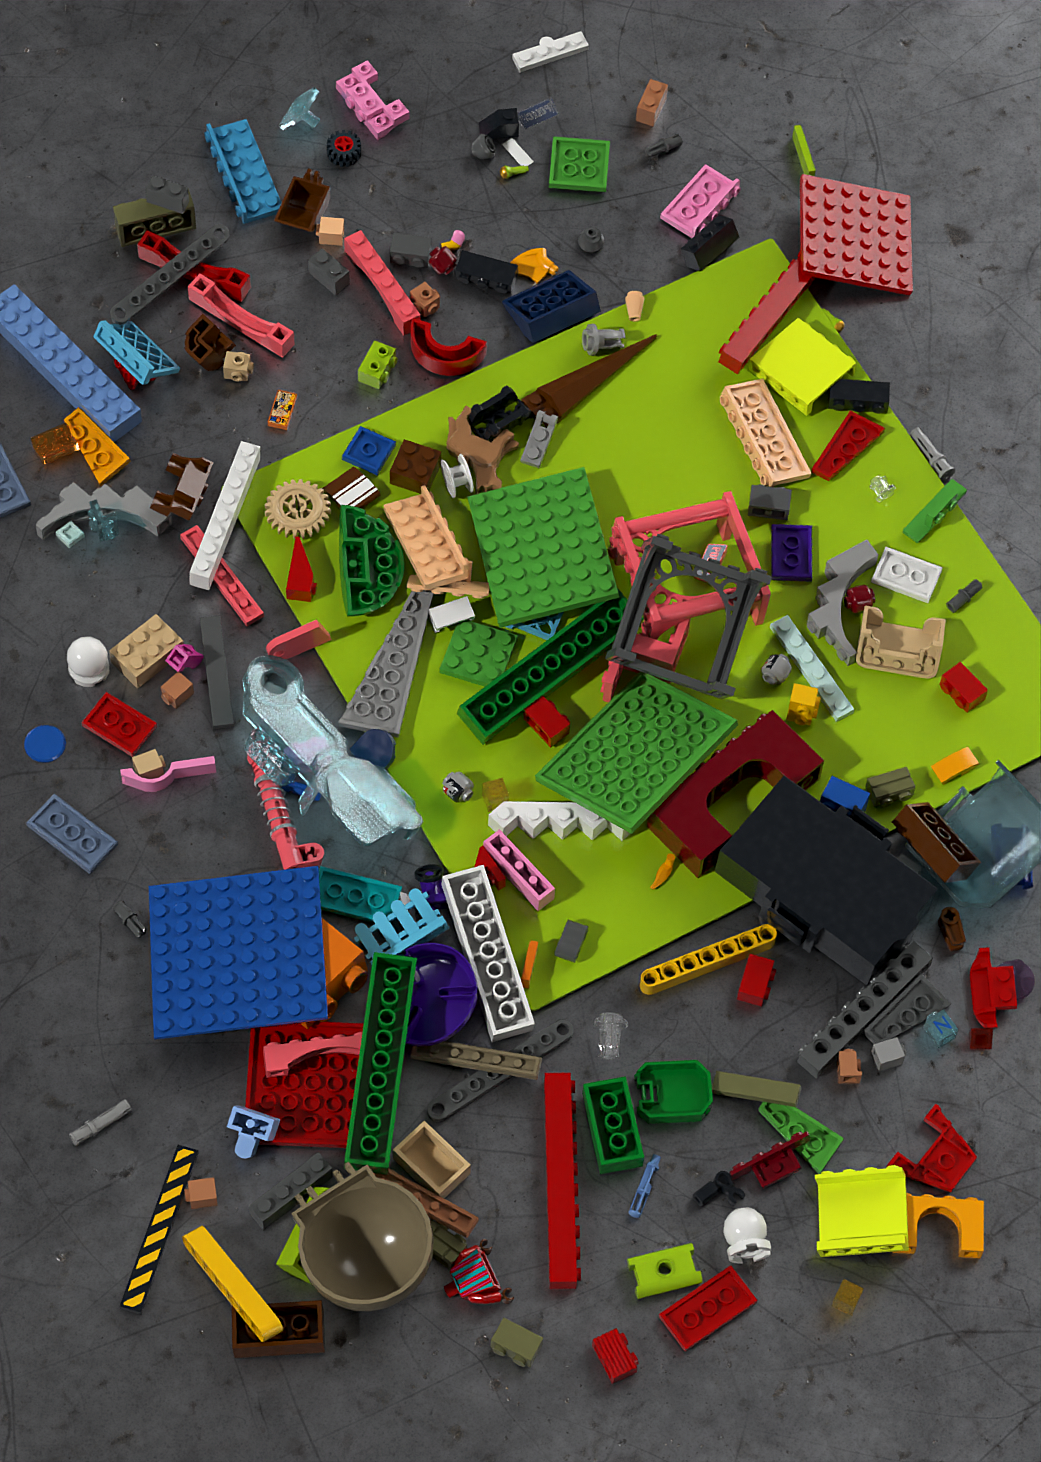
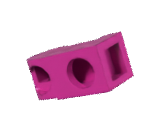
(184, 656)

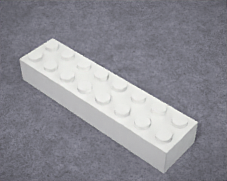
(488, 953)

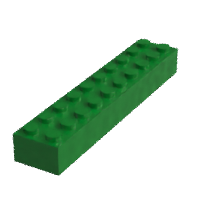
(543, 669)
(380, 1062)

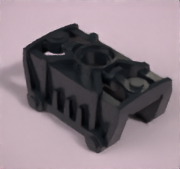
(494, 409)

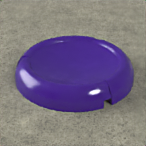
(441, 994)

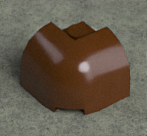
(207, 344)

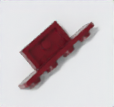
(774, 1164)

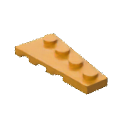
(97, 448)

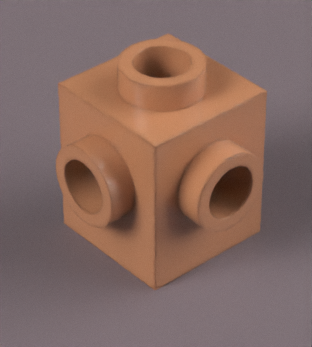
(425, 299)

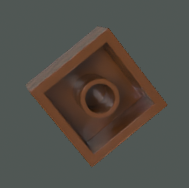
(415, 466)

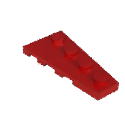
(847, 443)

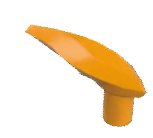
(664, 871)

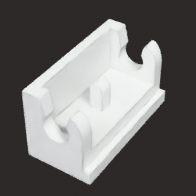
(451, 613)

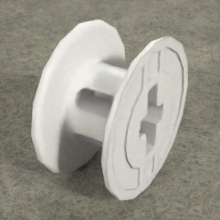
(457, 476)

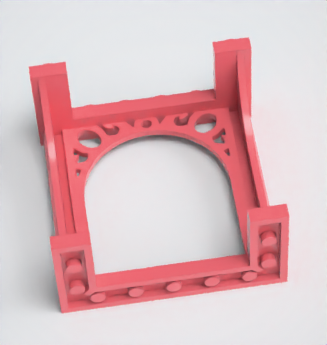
(663, 616)

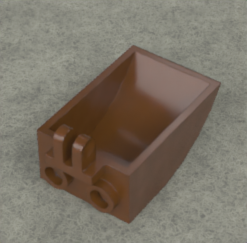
(304, 202)

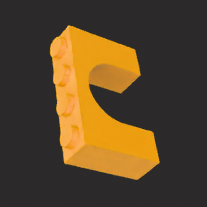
(965, 1213)

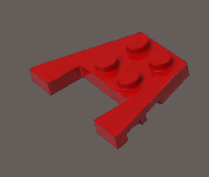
(944, 1161)

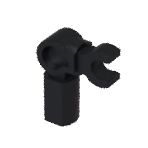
(721, 1182)

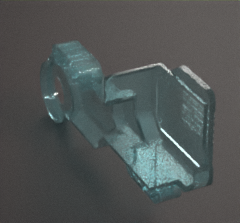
(300, 740)

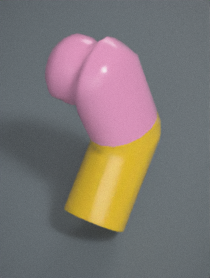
(456, 240)

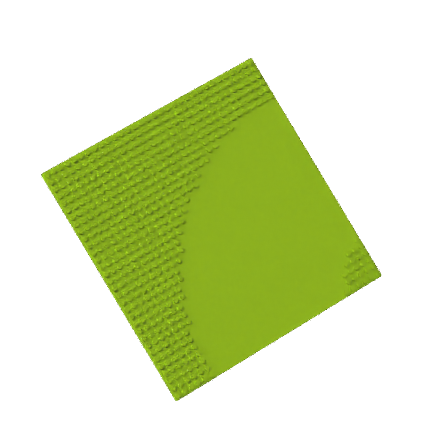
(649, 447)

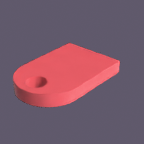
(298, 640)

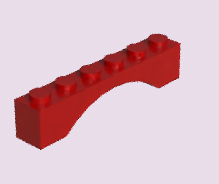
(229, 280)

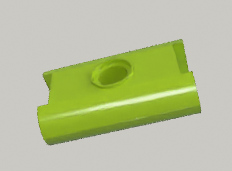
(676, 1259)

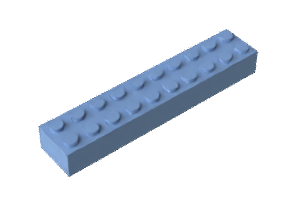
(65, 365)

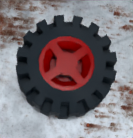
(351, 148)

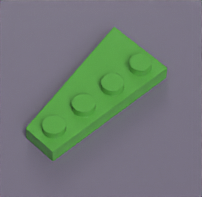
(791, 1120)

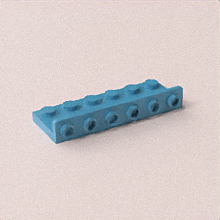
(243, 170)

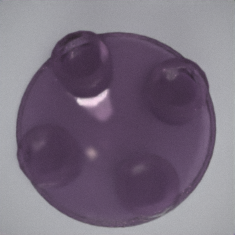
(1023, 978)

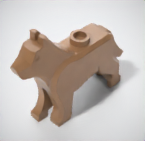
(479, 453)

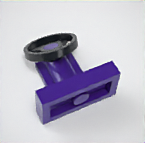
(431, 883)

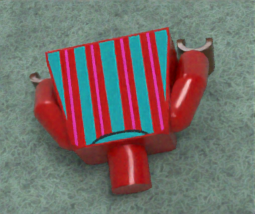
(475, 1278)

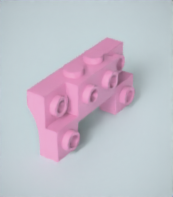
(367, 104)

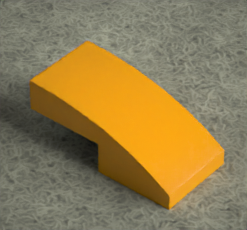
(955, 764)

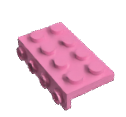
(700, 201)

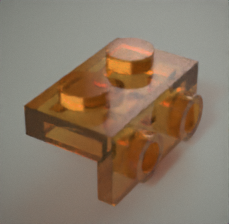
(54, 443)

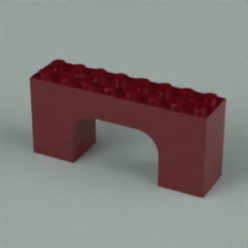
(761, 751)

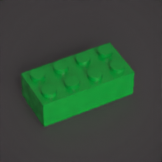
(613, 1125)

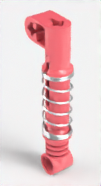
(282, 830)

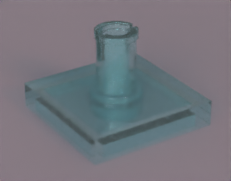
(300, 110)

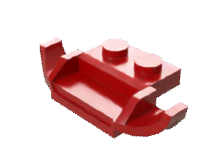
(991, 989)

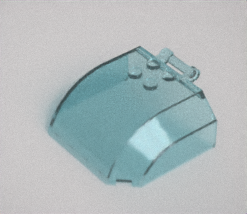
(1001, 830)

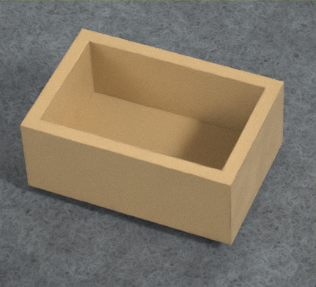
(144, 651)
(431, 1160)

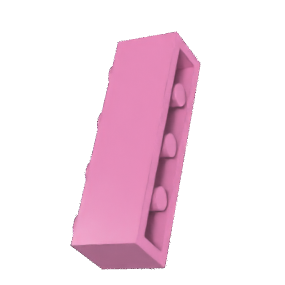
(519, 870)

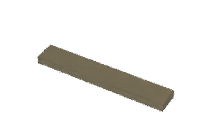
(480, 1059)

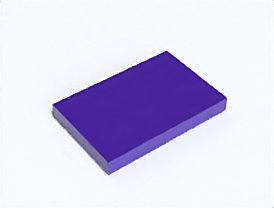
(791, 552)

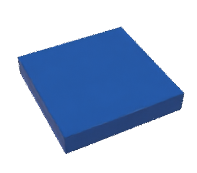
(368, 450)

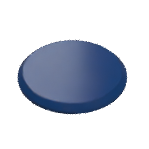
(45, 743)

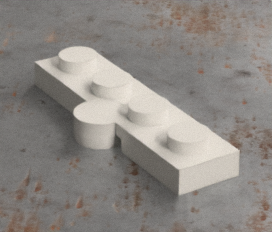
(549, 51)

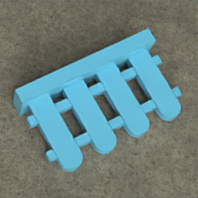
(434, 927)

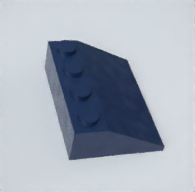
(552, 306)

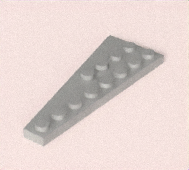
(387, 683)

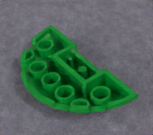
(368, 561)

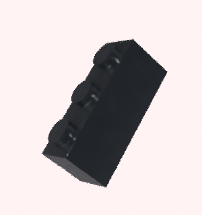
(710, 242)
(486, 272)
(859, 396)

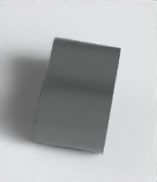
(571, 941)

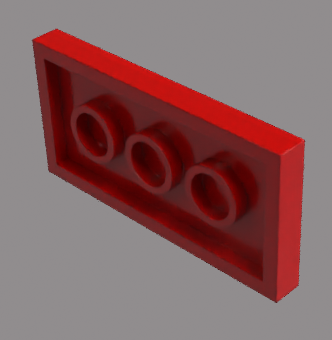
(707, 1308)

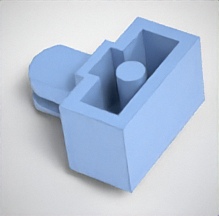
(251, 1127)

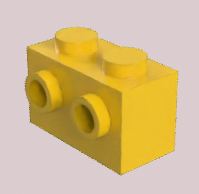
(803, 704)

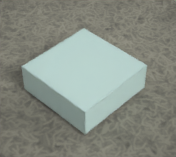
(70, 534)

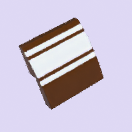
(352, 489)

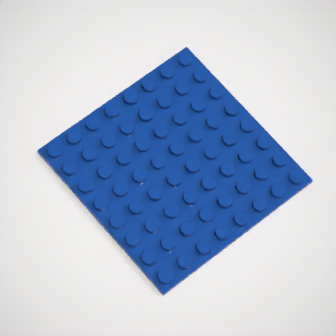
(237, 952)

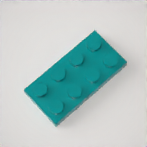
(355, 895)

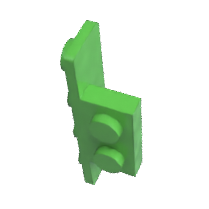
(935, 511)

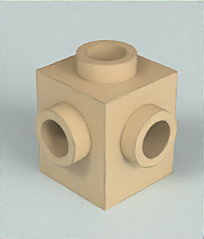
(237, 366)

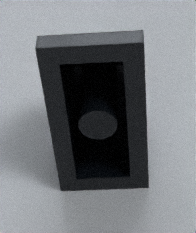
(501, 124)

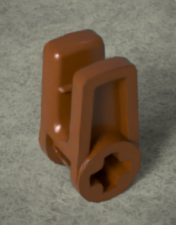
(952, 930)

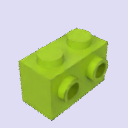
(377, 364)

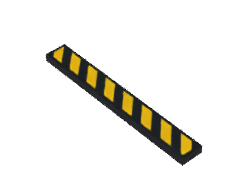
(159, 1229)

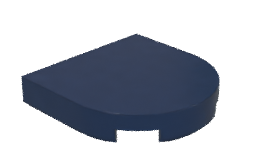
(376, 747)

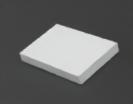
(906, 574)

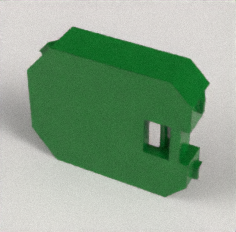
(681, 1090)

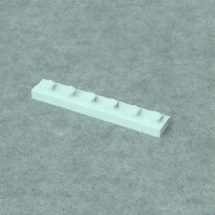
(812, 668)

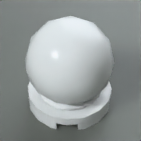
(87, 661)
(746, 1234)

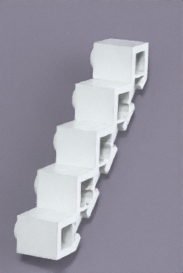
(558, 816)

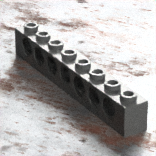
(816, 1062)

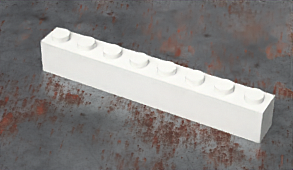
(224, 515)

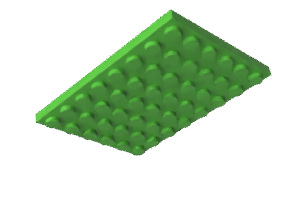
(542, 547)
(636, 751)

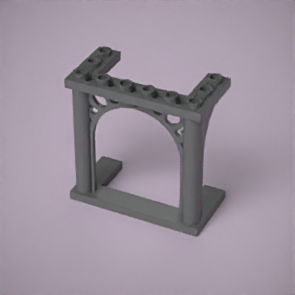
(748, 586)

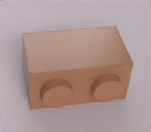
(651, 102)

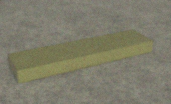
(756, 1088)

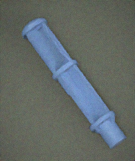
(644, 1186)

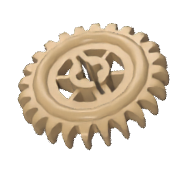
(290, 521)

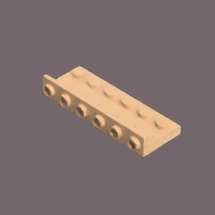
(764, 433)
(427, 540)

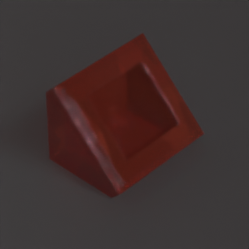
(980, 1038)

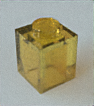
(494, 793)
(847, 1297)

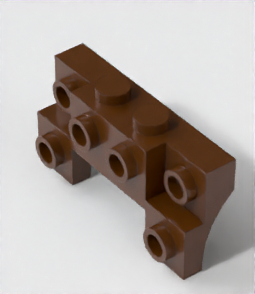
(190, 486)

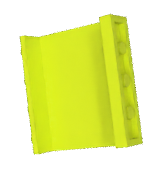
(801, 365)
(862, 1211)

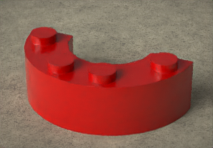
(441, 358)

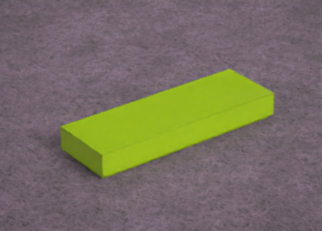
(803, 151)

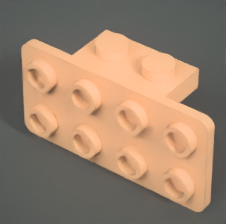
(459, 588)

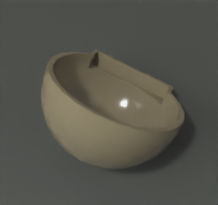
(364, 1241)

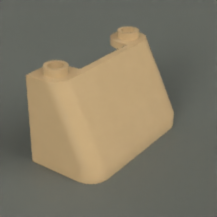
(900, 647)

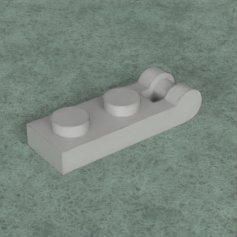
(539, 439)

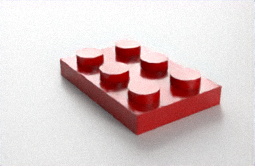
(119, 724)

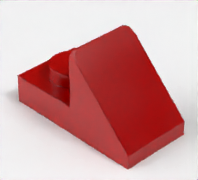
(493, 872)

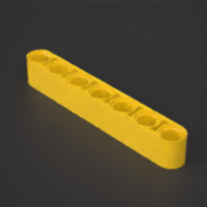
(702, 967)
(232, 1283)

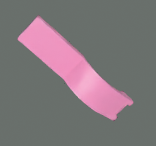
(177, 770)

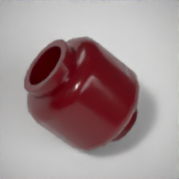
(442, 260)
(858, 597)

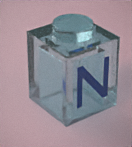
(940, 1028)

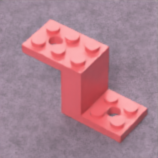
(650, 651)

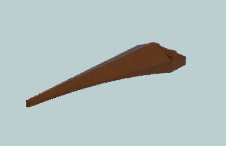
(568, 391)

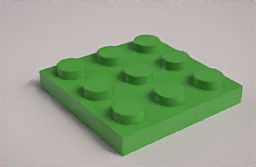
(579, 164)
(478, 653)

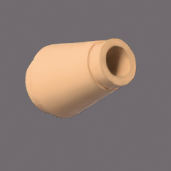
(634, 304)

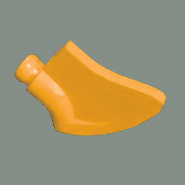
(535, 264)

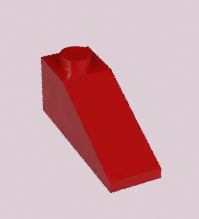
(300, 578)

